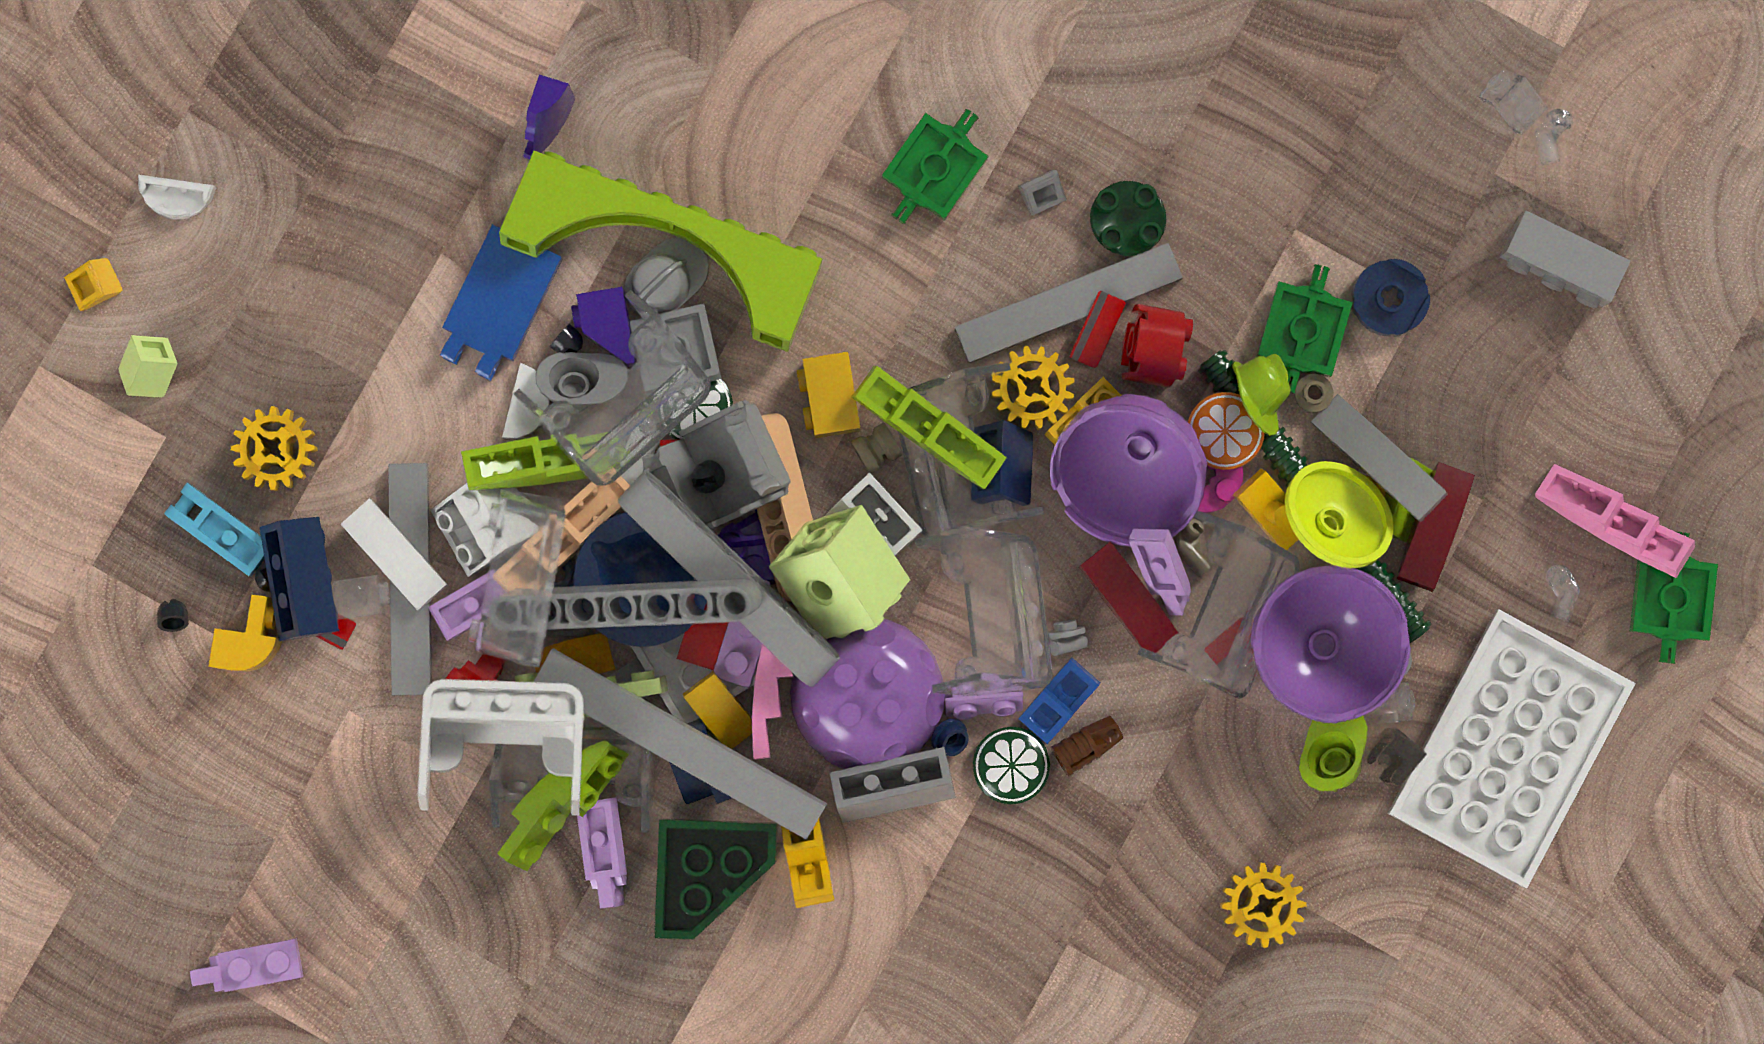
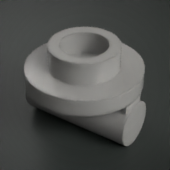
(1067, 637)

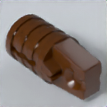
(1086, 745)

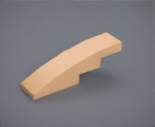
(586, 513)

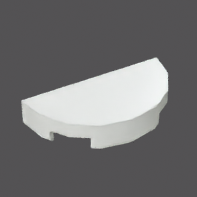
(175, 197)
(519, 421)

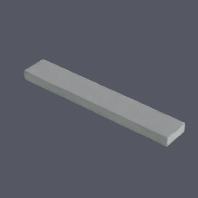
(1066, 303)
(410, 628)

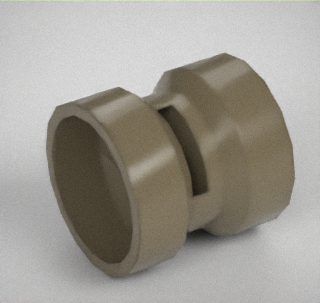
(876, 448)

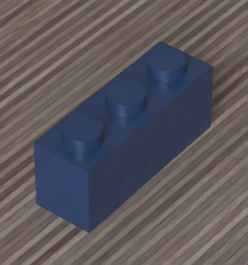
(299, 578)

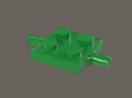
(935, 166)
(1305, 327)
(1674, 606)

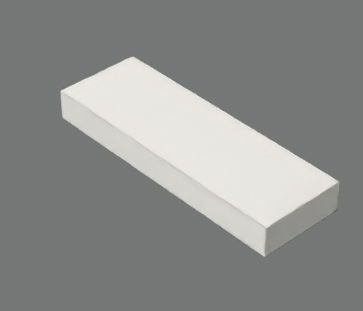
(394, 554)

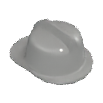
(668, 275)
(581, 378)

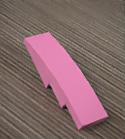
(1614, 521)
(766, 699)

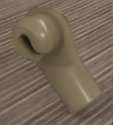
(1189, 547)

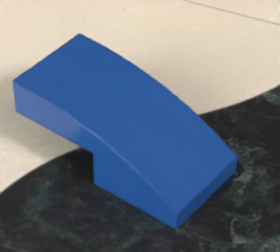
(1059, 700)

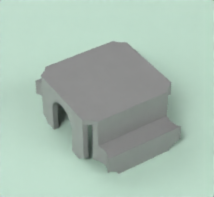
(743, 449)

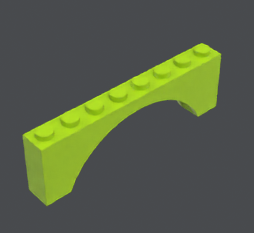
(569, 199)

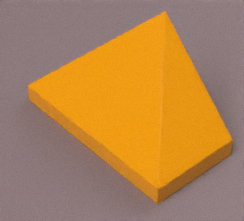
(589, 651)

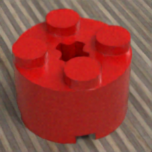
(1155, 346)

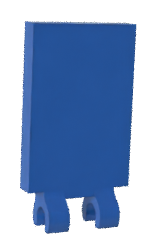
(497, 303)

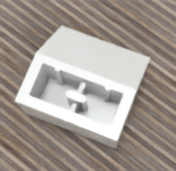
(887, 515)
(464, 523)

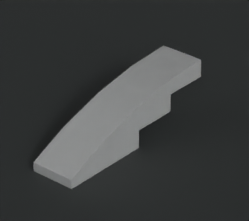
(1379, 458)

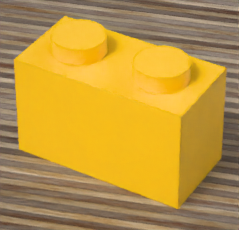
(829, 393)

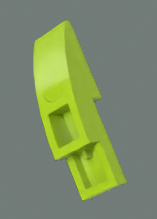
(549, 803)

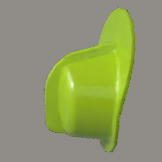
(1263, 389)
(1333, 754)

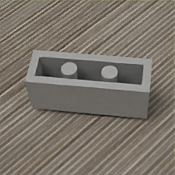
(1564, 260)
(892, 785)

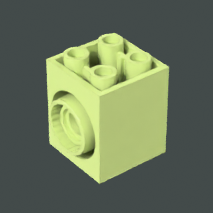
(840, 573)

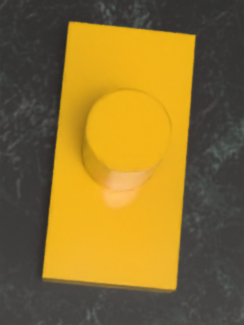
(1266, 505)

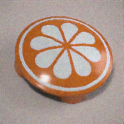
(1225, 431)

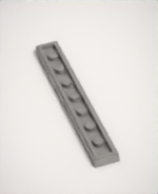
(686, 746)

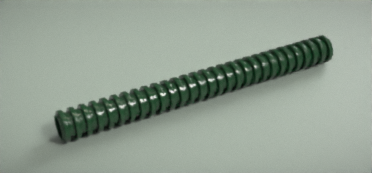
(1288, 463)

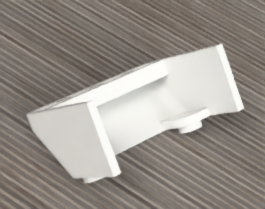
(501, 714)

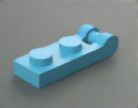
(218, 530)

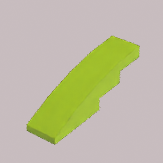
(929, 427)
(518, 465)

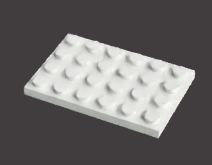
(1511, 748)

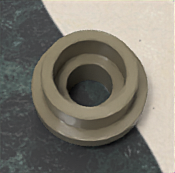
(1305, 401)

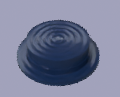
(626, 554)

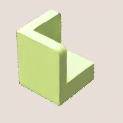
(147, 366)

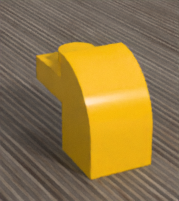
(250, 649)
(808, 867)

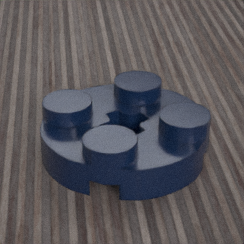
(1384, 276)

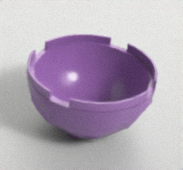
(1128, 468)
(1331, 643)
(873, 699)

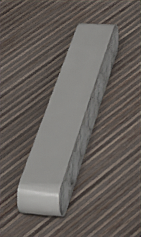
(712, 559)
(644, 604)

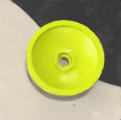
(1339, 514)

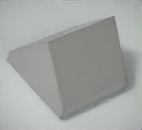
(1042, 192)

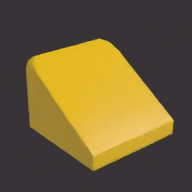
(93, 283)

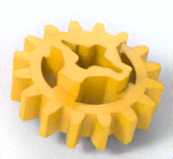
(1047, 399)
(286, 435)
(1270, 921)

